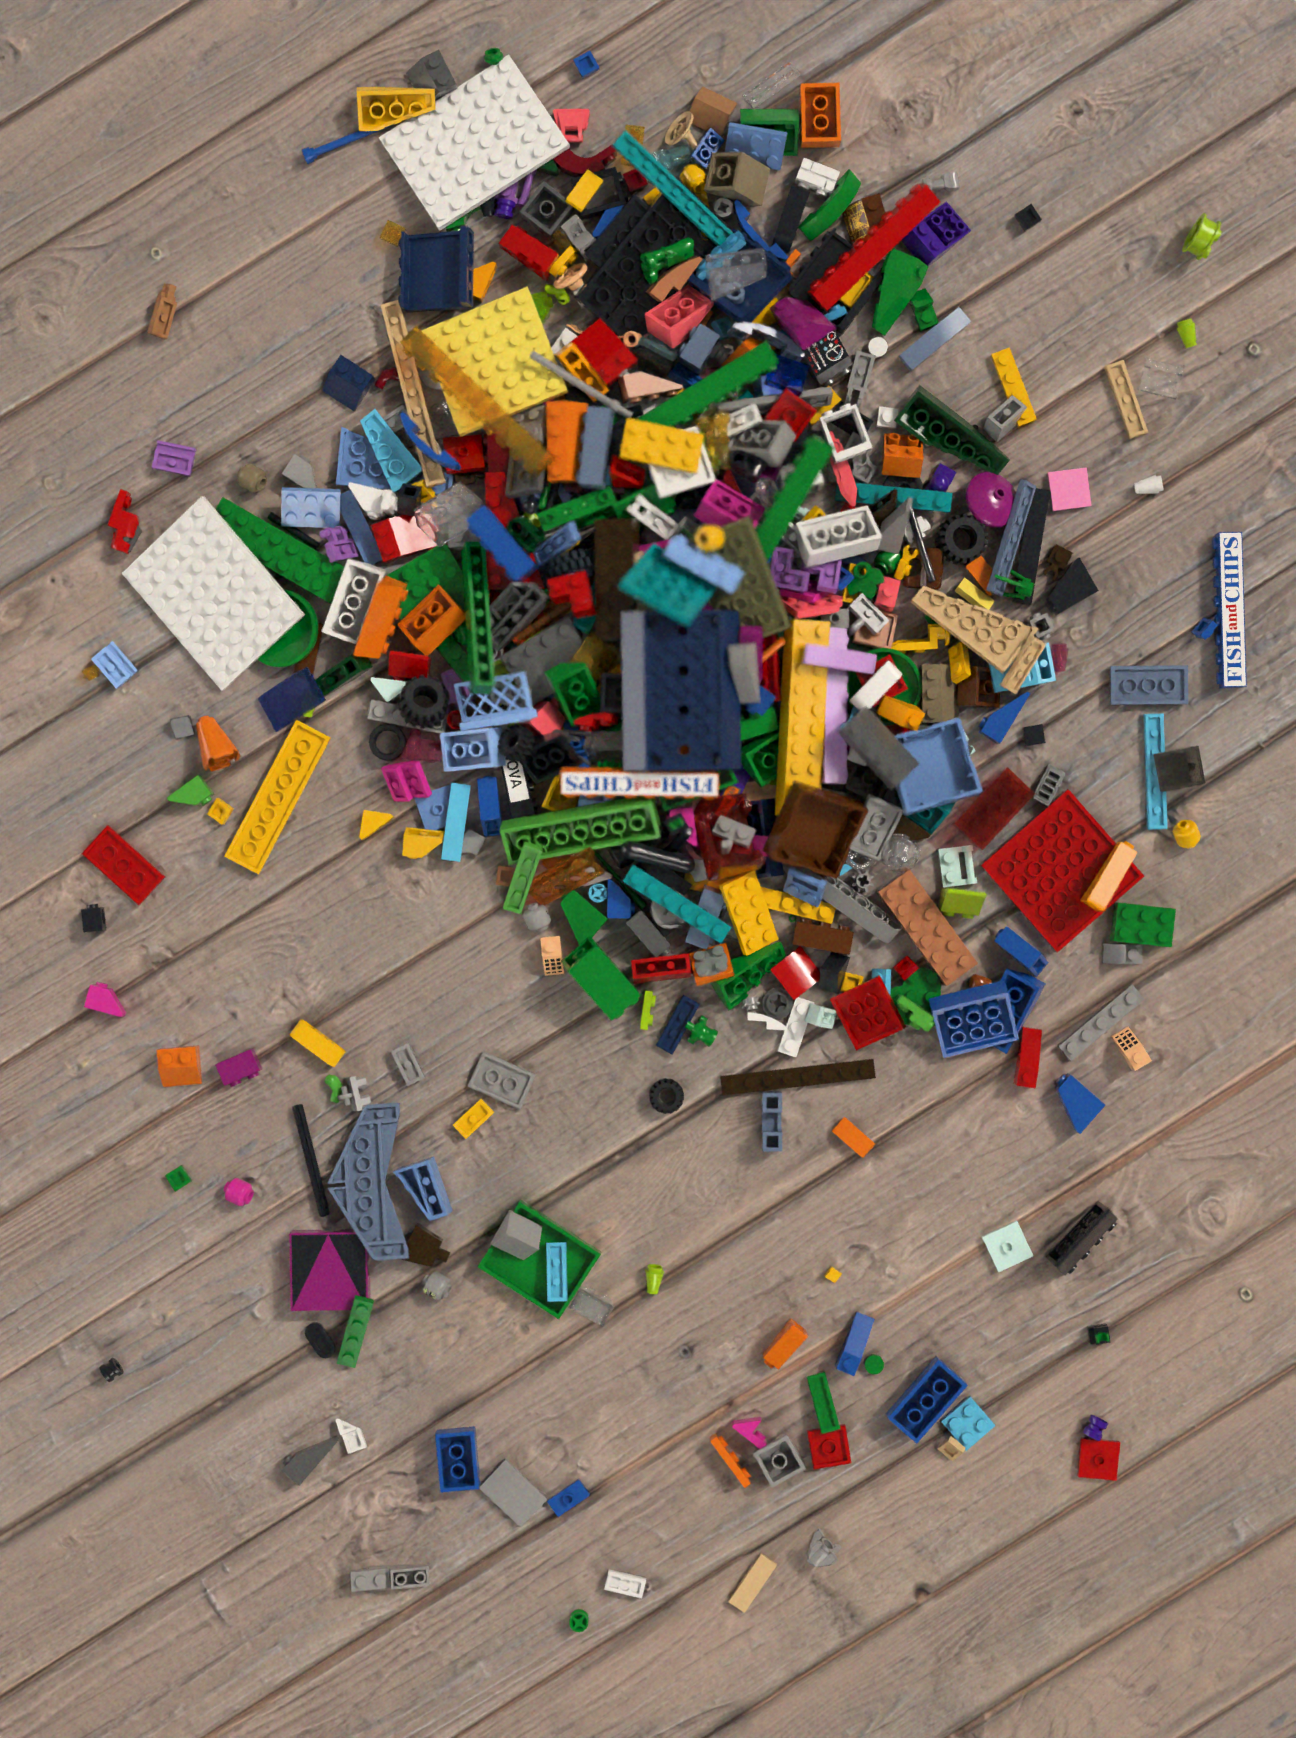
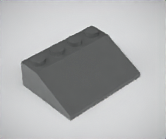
(541, 653)

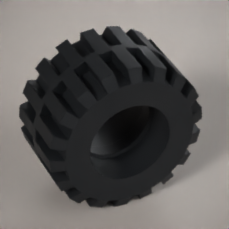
(976, 535)
(417, 714)

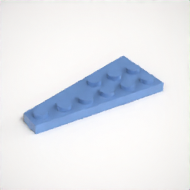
(360, 465)

